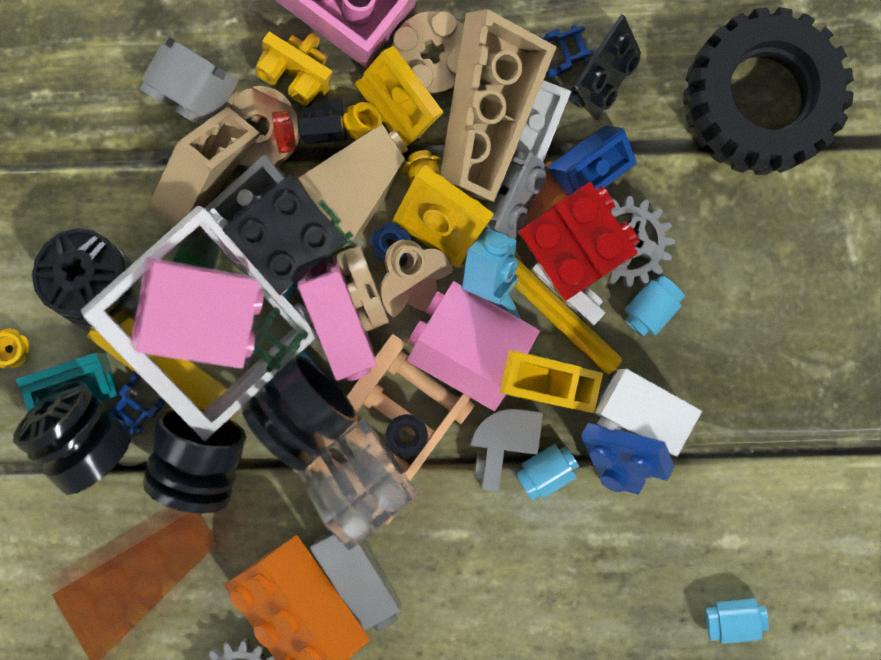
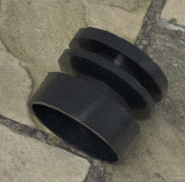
(85, 253)
(299, 413)
(72, 437)
(189, 471)

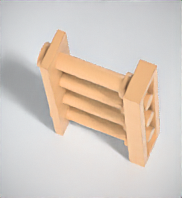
(369, 393)

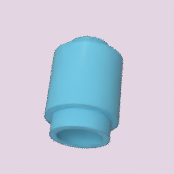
(654, 306)
(547, 471)
(736, 621)

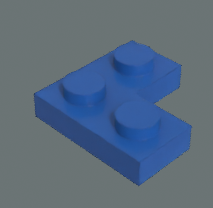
(626, 458)

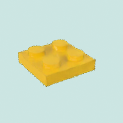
(442, 215)

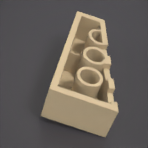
(491, 101)

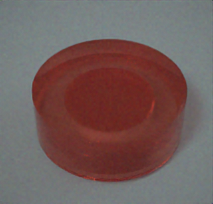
(284, 131)

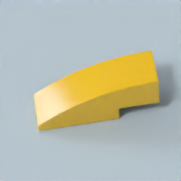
(550, 381)

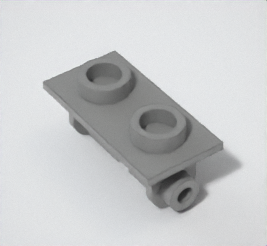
(524, 180)

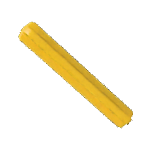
(566, 320)

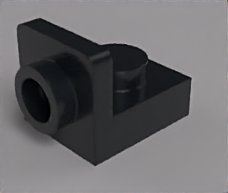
(322, 122)

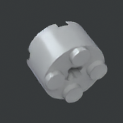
(189, 80)

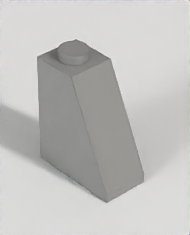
(358, 581)

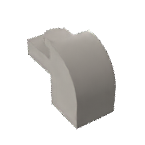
(500, 431)

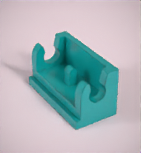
(91, 369)

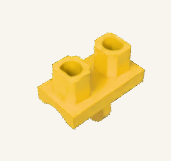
(298, 60)

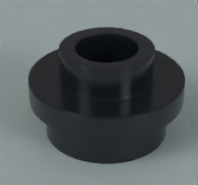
(400, 447)

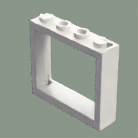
(243, 389)

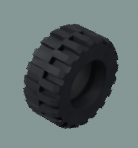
(809, 59)

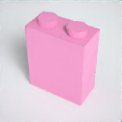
(196, 313)
(337, 321)
(469, 343)

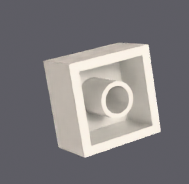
(645, 410)

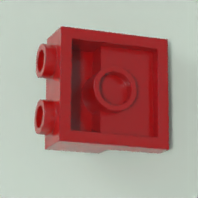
(579, 240)

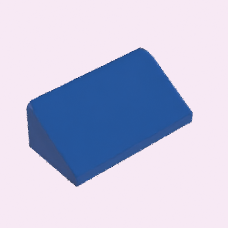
(595, 160)

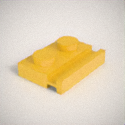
(398, 96)

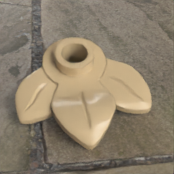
(416, 280)

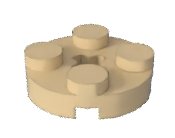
(441, 31)
(257, 104)
(362, 288)

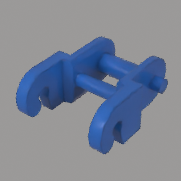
(584, 54)
(126, 398)

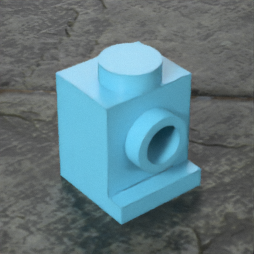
(491, 266)

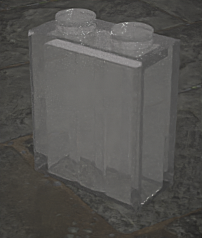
(357, 484)

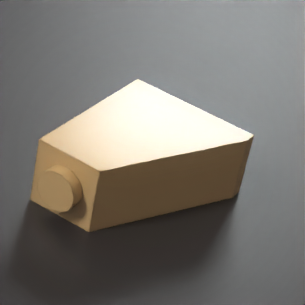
(201, 165)
(357, 179)

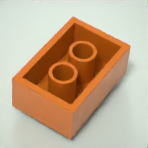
(295, 607)

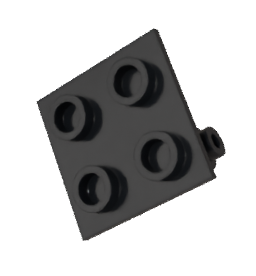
(607, 69)
(284, 234)

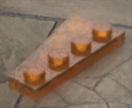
(122, 591)

